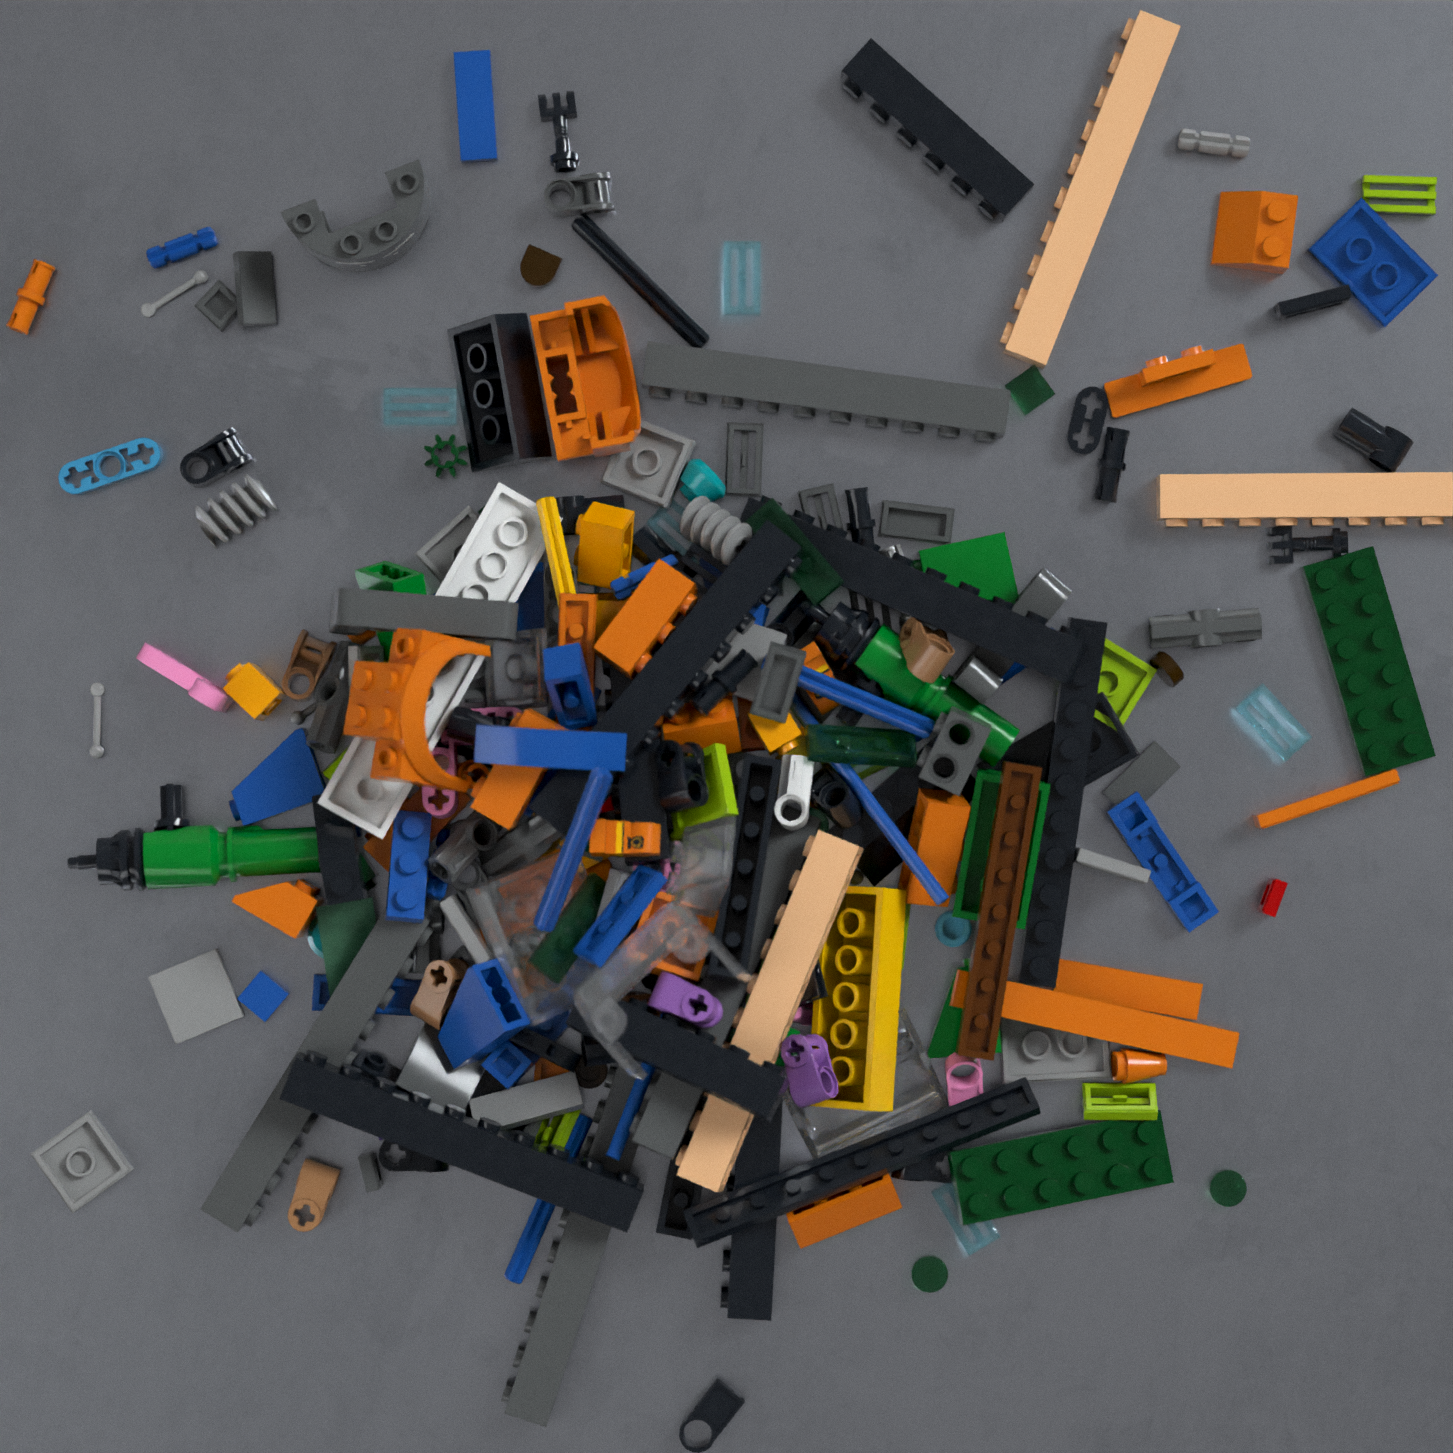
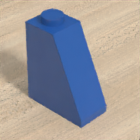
(279, 782)
(481, 1015)

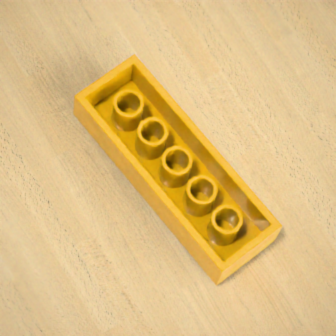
(863, 988)

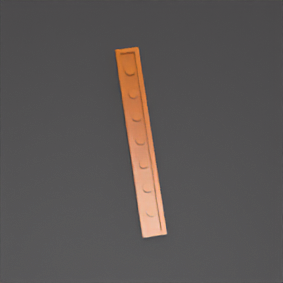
(1111, 1023)

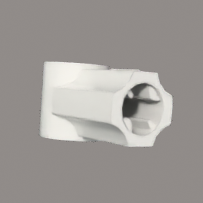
(794, 787)

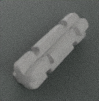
(1213, 143)

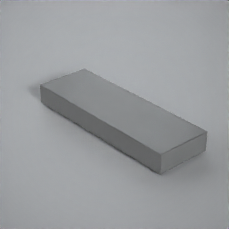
(530, 1101)

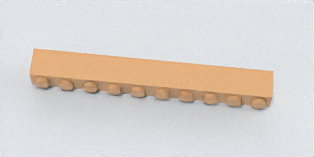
(1091, 188)
(1304, 497)
(773, 999)

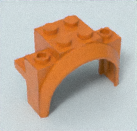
(588, 381)
(390, 706)

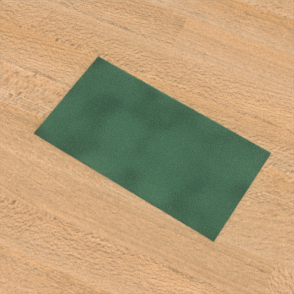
(342, 934)

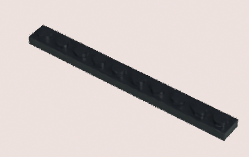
(861, 1162)

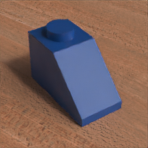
(569, 686)

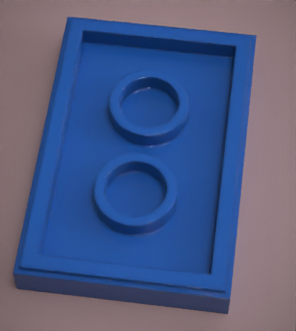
(1373, 261)

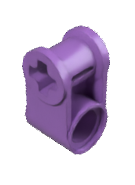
(681, 999)
(811, 1071)

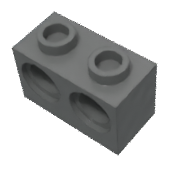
(960, 752)

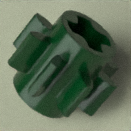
(449, 465)

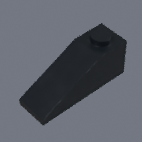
(338, 856)

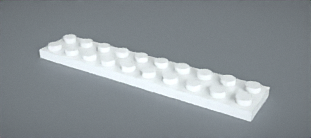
(489, 567)

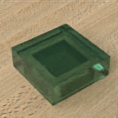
(1029, 390)

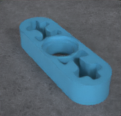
(88, 484)

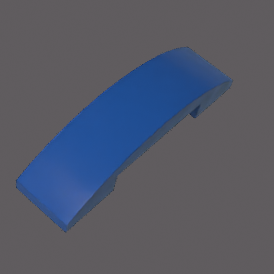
(550, 748)
(1156, 853)
(512, 1062)

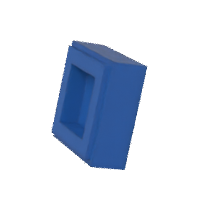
(263, 996)

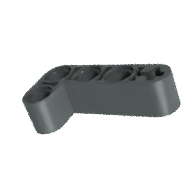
(984, 669)

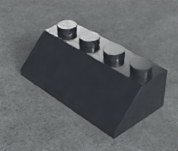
(499, 392)
(898, 799)

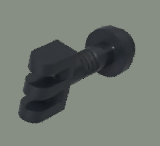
(564, 159)
(1337, 542)

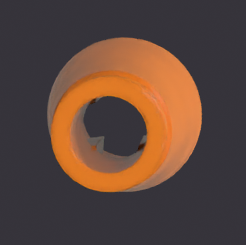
(1136, 1065)

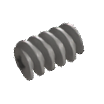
(234, 509)
(714, 529)

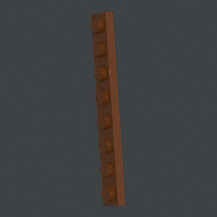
(998, 910)

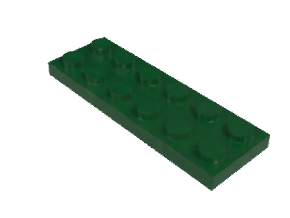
(1368, 661)
(1058, 1168)

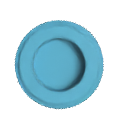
(952, 930)

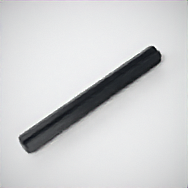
(640, 281)

